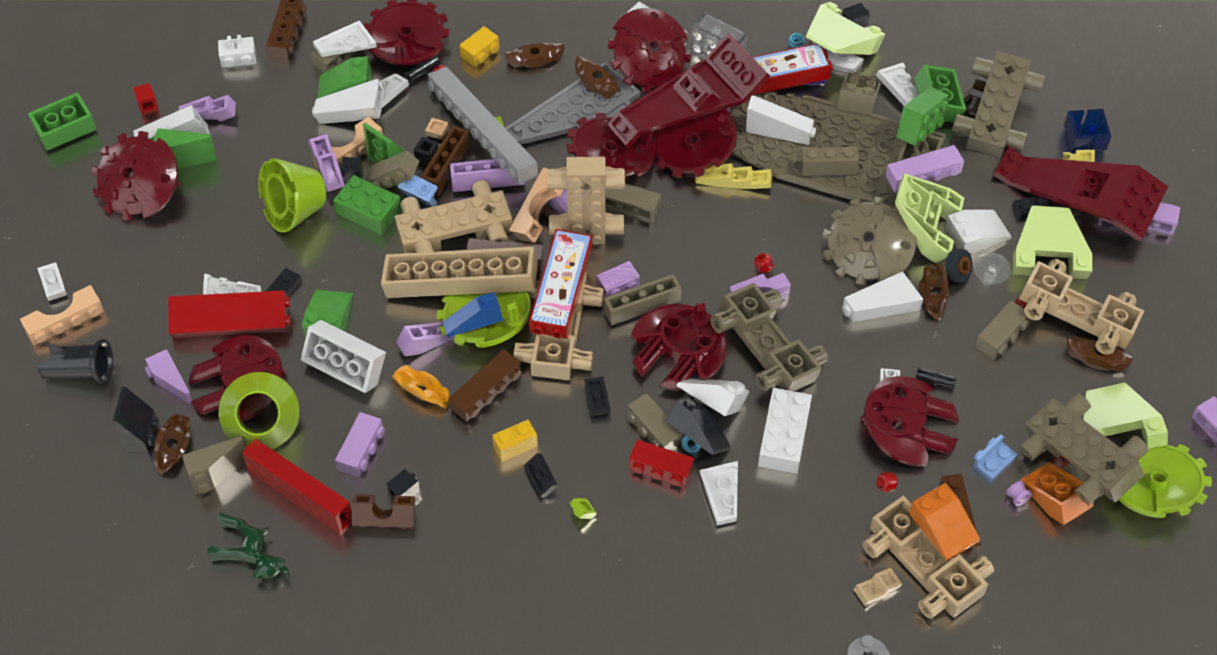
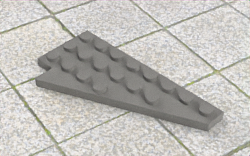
(569, 105)

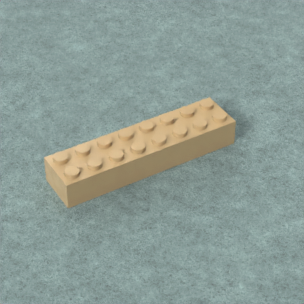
(459, 272)

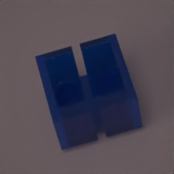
(1091, 134)

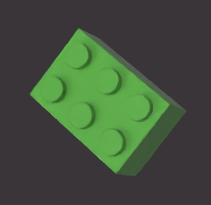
(944, 81)
(922, 116)
(62, 121)
(367, 204)

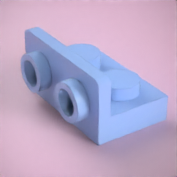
(420, 189)
(993, 458)

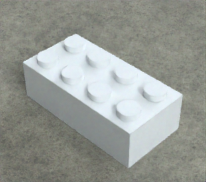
(343, 356)
(784, 430)

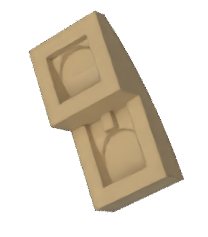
(877, 587)

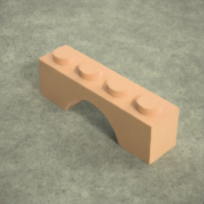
(357, 146)
(526, 224)
(43, 326)

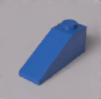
(476, 314)

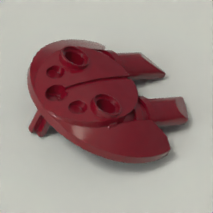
(681, 342)
(232, 360)
(897, 417)

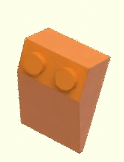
(1055, 492)
(944, 521)

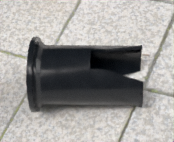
(78, 361)

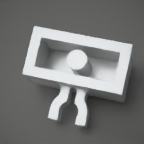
(237, 51)

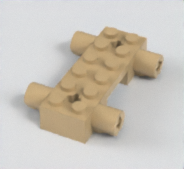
(586, 185)
(483, 214)
(1050, 293)
(558, 356)
(951, 583)

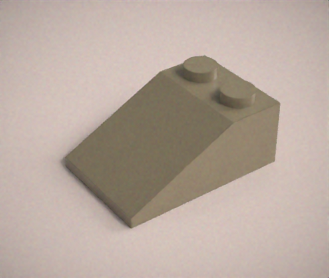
(213, 464)

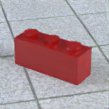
(661, 463)

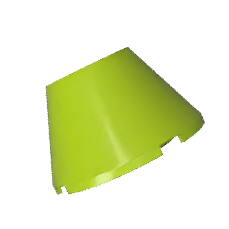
(290, 193)
(273, 387)

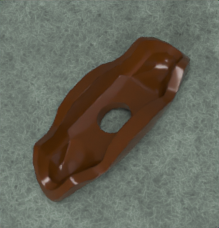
(523, 57)
(604, 85)
(934, 277)
(1084, 350)
(175, 428)

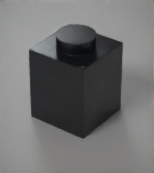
(857, 14)
(425, 151)
(350, 167)
(403, 484)

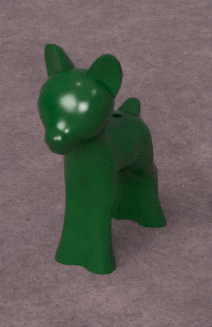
(266, 565)

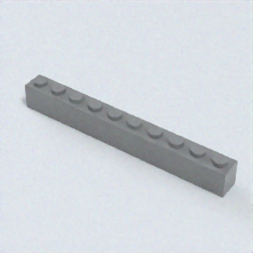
(483, 125)

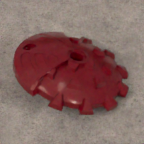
(407, 32)
(632, 52)
(597, 139)
(696, 144)
(152, 178)

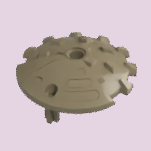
(873, 260)

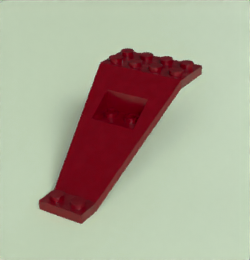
(714, 84)
(1112, 191)

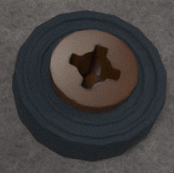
(959, 265)

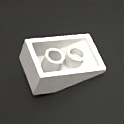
(976, 229)
(720, 395)

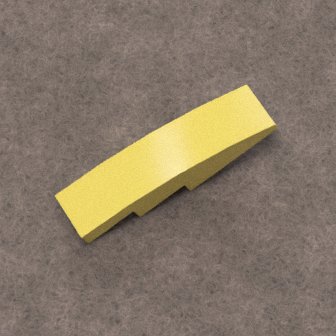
(739, 178)

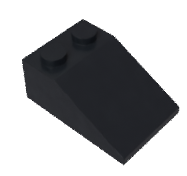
(134, 422)
(698, 424)

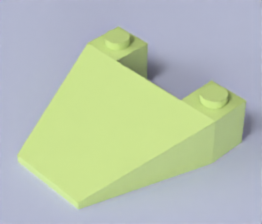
(841, 34)
(920, 207)
(1052, 234)
(1121, 410)

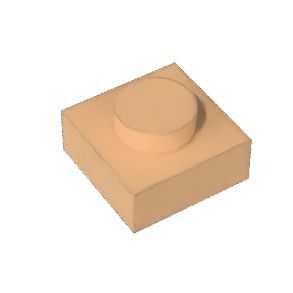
(436, 128)

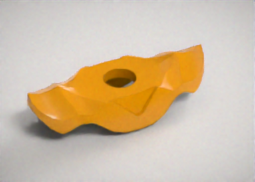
(410, 379)

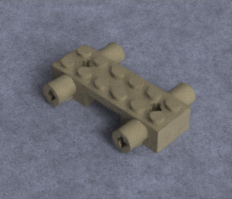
(992, 124)
(751, 316)
(1104, 464)

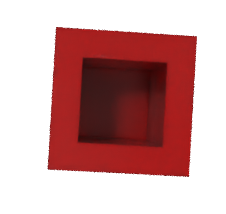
(145, 98)

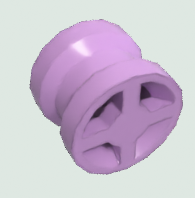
(1019, 493)

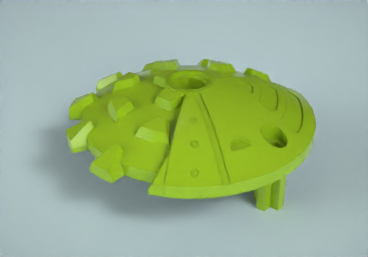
(515, 313)
(1170, 483)

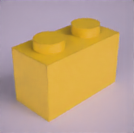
(479, 46)
(515, 440)

